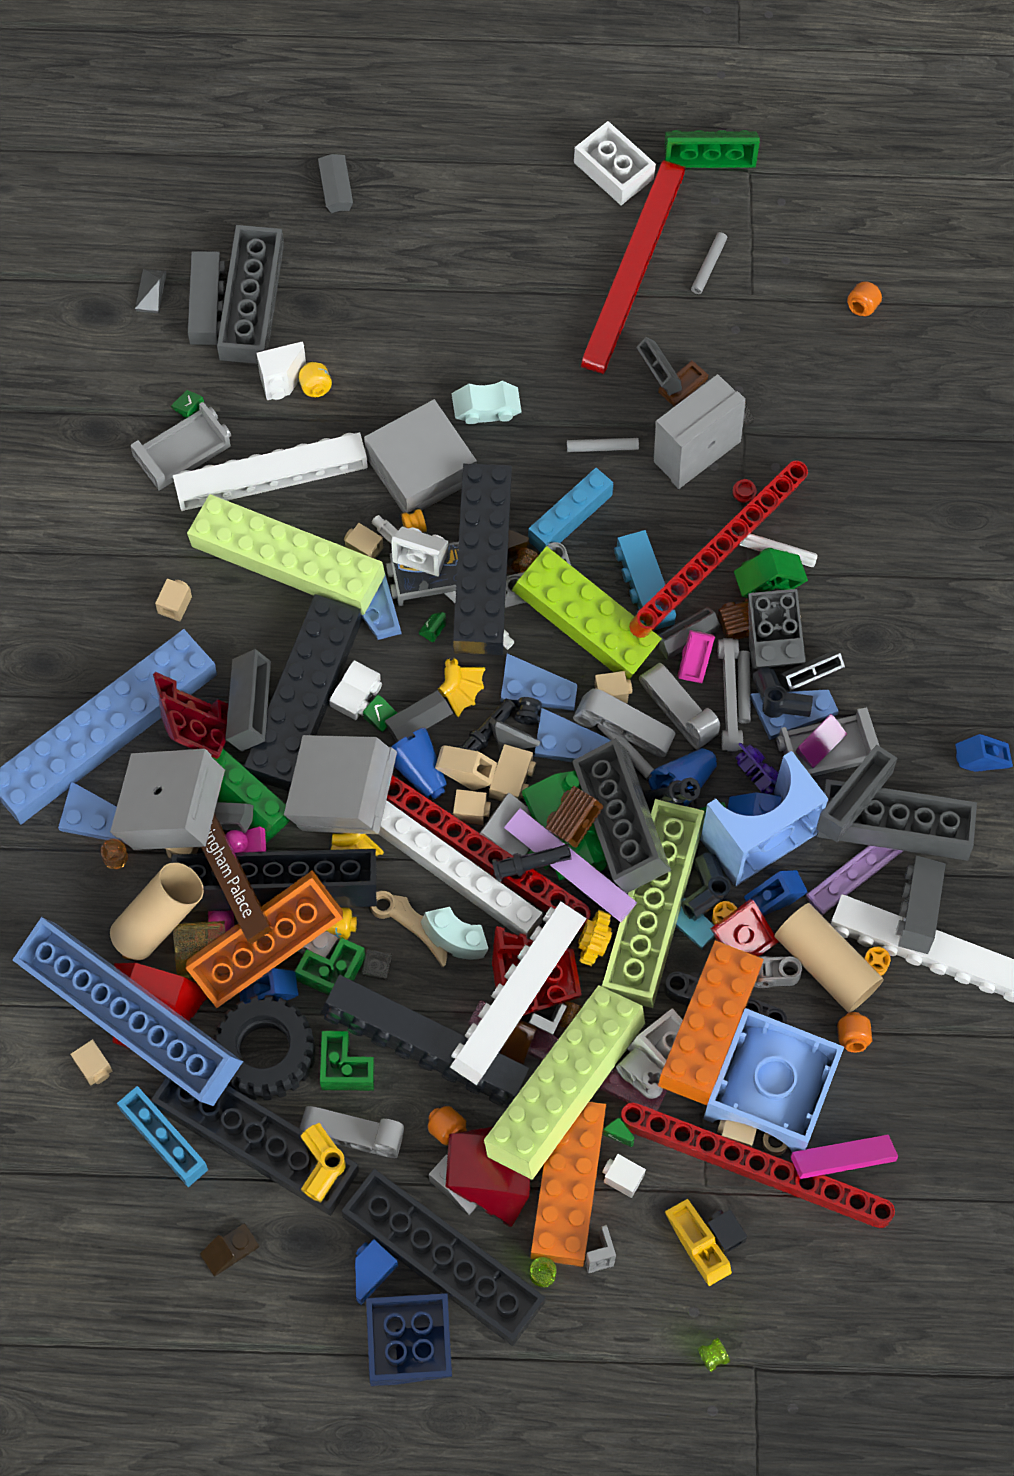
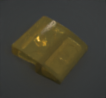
(191, 938)

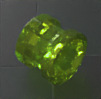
(542, 1277)
(713, 1355)

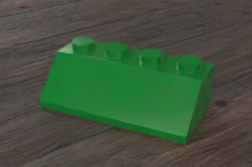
(712, 149)
(243, 788)
(546, 797)

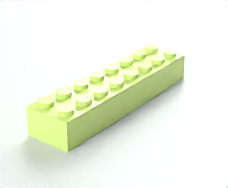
(285, 553)
(649, 927)
(564, 1082)

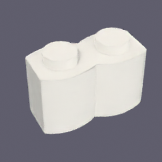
(355, 690)

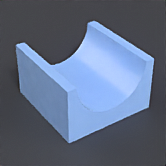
(754, 842)
(774, 1079)

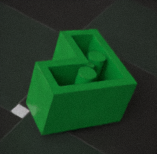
(770, 571)
(322, 973)
(341, 1071)

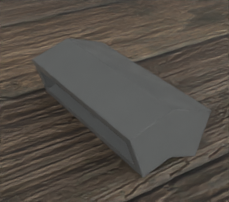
(335, 183)
(650, 347)
(675, 638)
(810, 666)
(417, 716)
(234, 816)

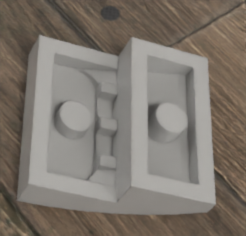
(495, 830)

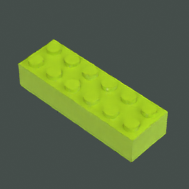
(584, 613)

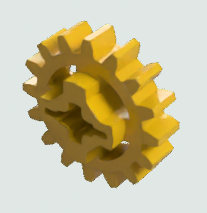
(595, 938)

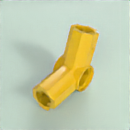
(322, 1176)

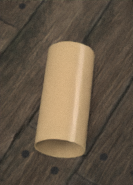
(156, 911)
(829, 957)

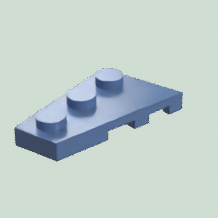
(381, 613)
(528, 680)
(822, 707)
(564, 739)
(87, 814)

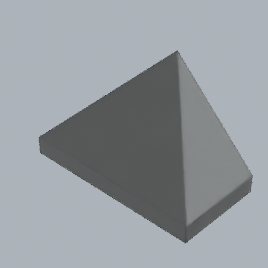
(150, 291)
(511, 736)

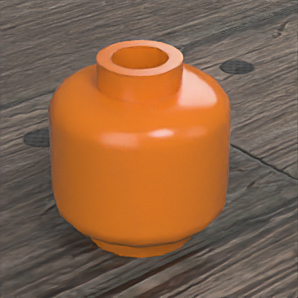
(864, 299)
(854, 1032)
(444, 1122)

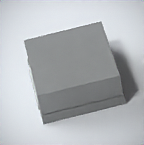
(698, 431)
(419, 457)
(340, 784)
(168, 799)

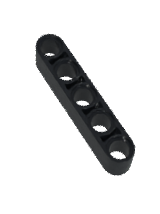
(689, 985)

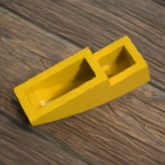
(698, 1242)

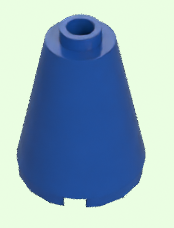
(417, 763)
(696, 765)

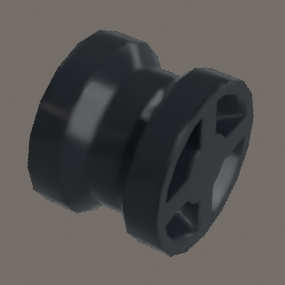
(528, 711)

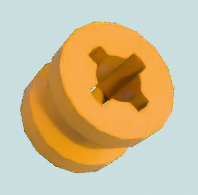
(414, 520)
(722, 910)
(879, 957)

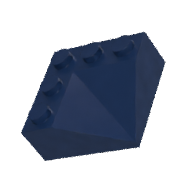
(408, 1339)

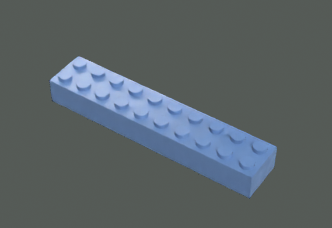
(99, 727)
(128, 1011)

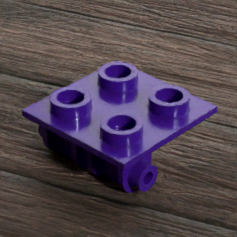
(766, 776)

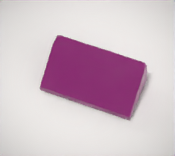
(821, 741)

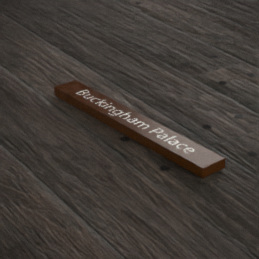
(235, 884)

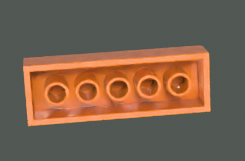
(296, 919)
(710, 1022)
(569, 1191)

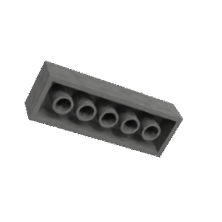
(250, 293)
(625, 821)
(912, 823)

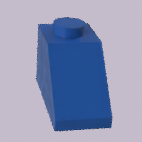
(983, 754)
(753, 803)
(778, 891)
(274, 983)
(372, 1268)

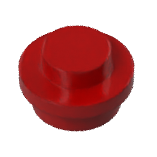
(744, 491)

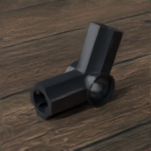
(776, 699)
(711, 878)

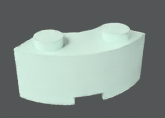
(486, 402)
(453, 935)

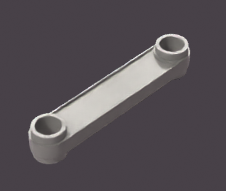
(729, 651)

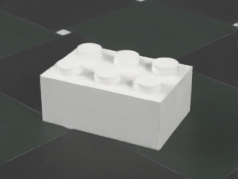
(614, 163)

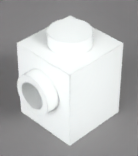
(623, 1175)

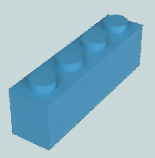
(571, 510)
(641, 571)
(162, 1136)

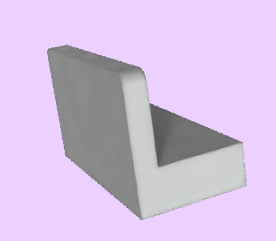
(547, 1025)
(603, 1257)

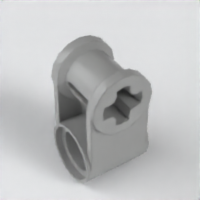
(774, 972)
(640, 1070)

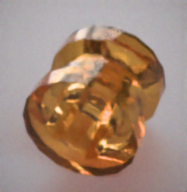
(524, 560)
(111, 848)
(569, 1014)

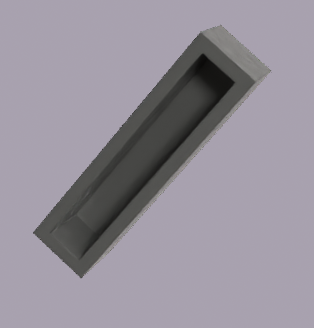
(205, 298)
(248, 700)
(856, 793)
(921, 904)

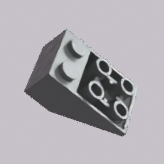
(775, 629)

